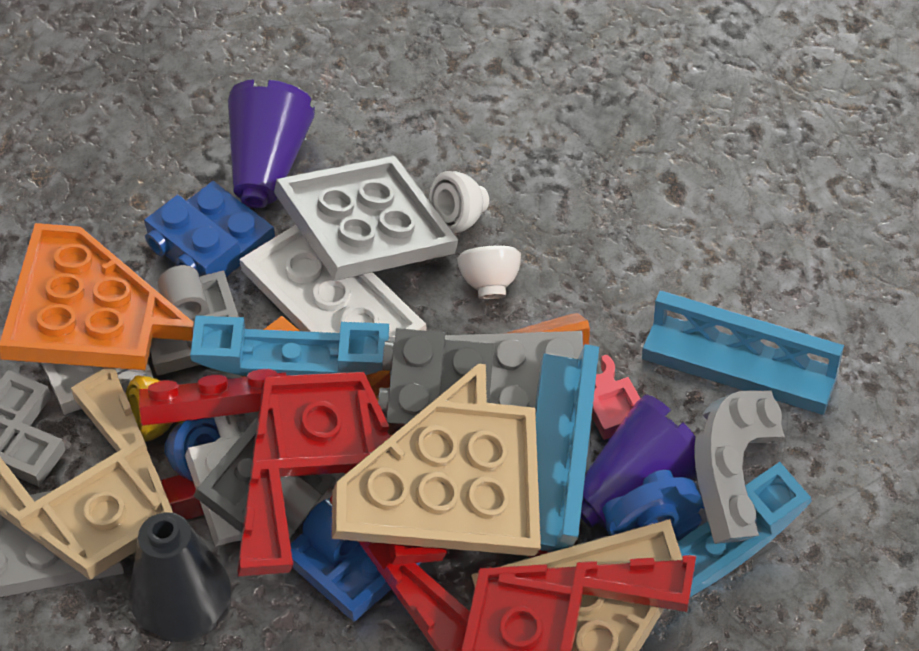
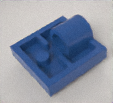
(337, 566)

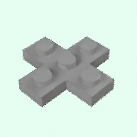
(23, 448)

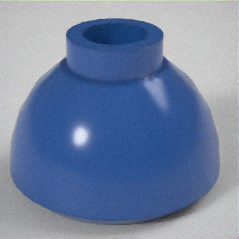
(187, 435)

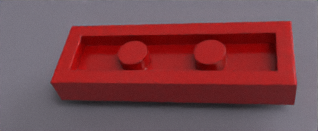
(205, 399)

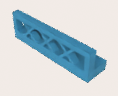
(742, 358)
(562, 440)

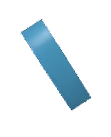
(231, 348)
(777, 503)

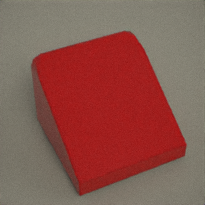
(181, 498)

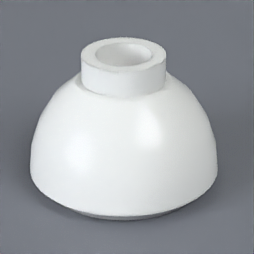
(458, 200)
(490, 269)

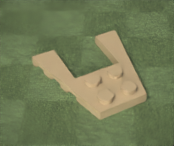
(98, 513)

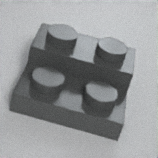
(423, 369)

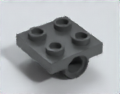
(228, 484)

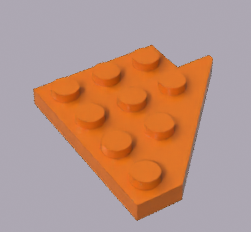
(84, 306)

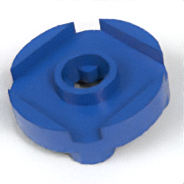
(656, 501)

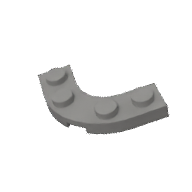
(719, 453)

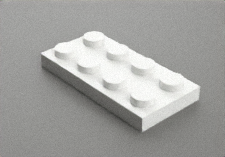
(311, 299)

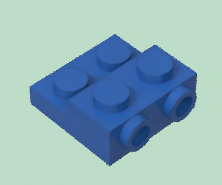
(206, 230)

